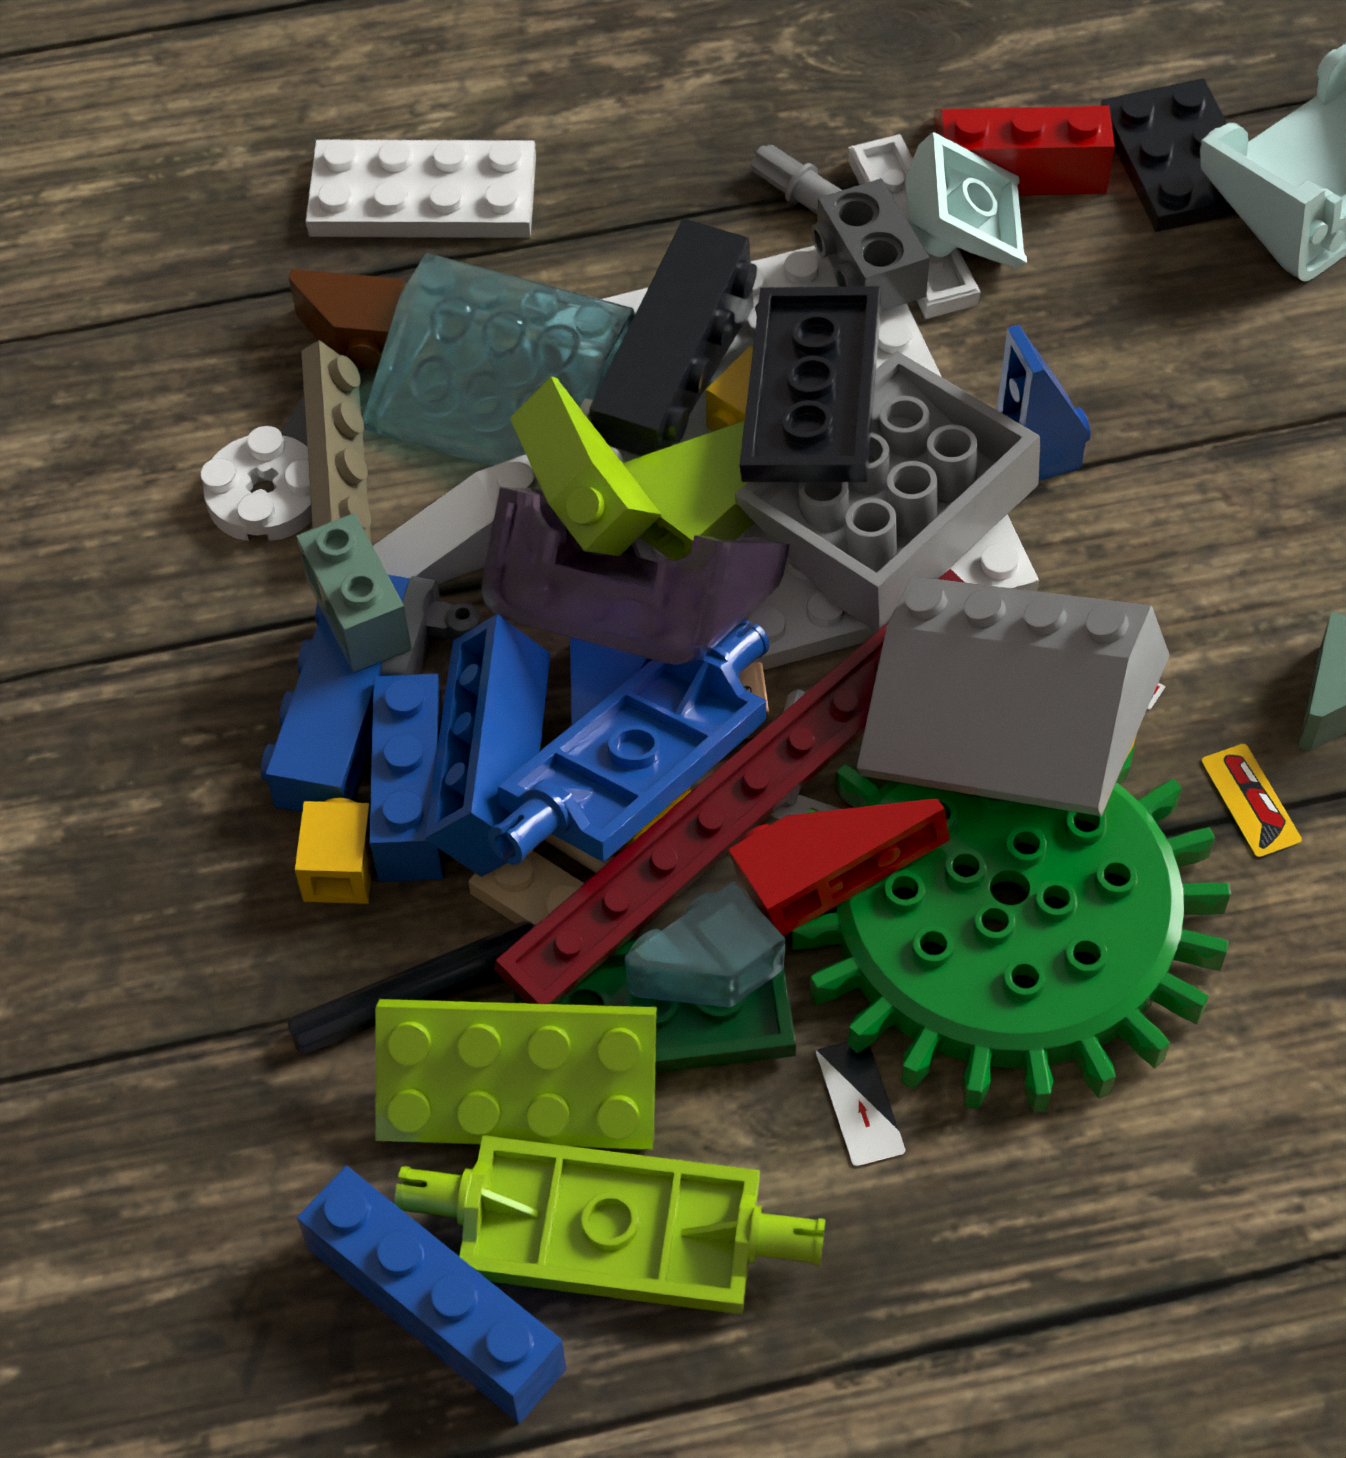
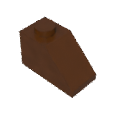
(347, 311)

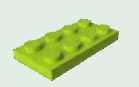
(515, 1073)

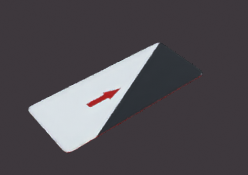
(860, 1103)

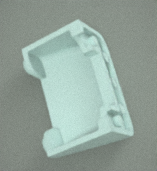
(1291, 176)

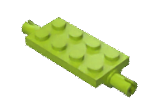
(611, 1223)

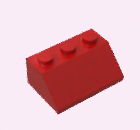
(1046, 147)

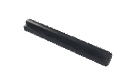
(425, 982)

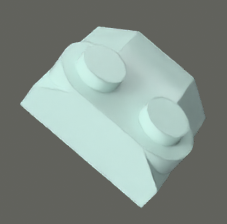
(963, 203)

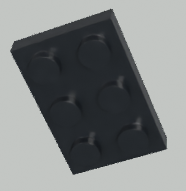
(1160, 145)

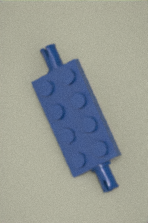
(633, 753)

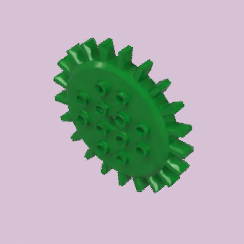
(966, 995)

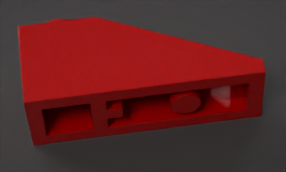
(826, 857)

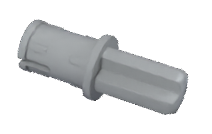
(796, 180)

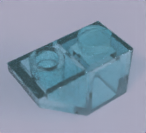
(709, 954)

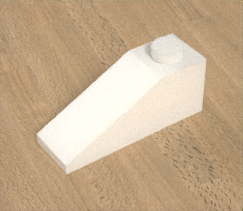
(454, 530)

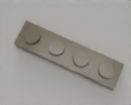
(334, 437)

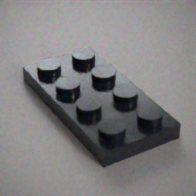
(811, 385)

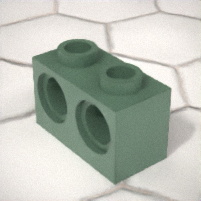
(354, 592)

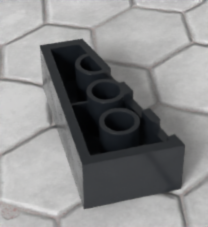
(676, 339)

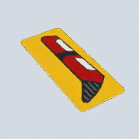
(1251, 800)

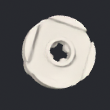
(253, 459)

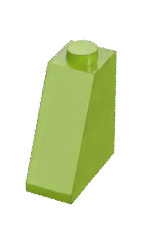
(693, 490)

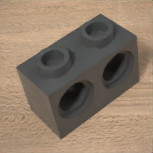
(871, 243)

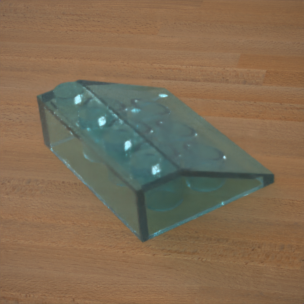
(476, 348)

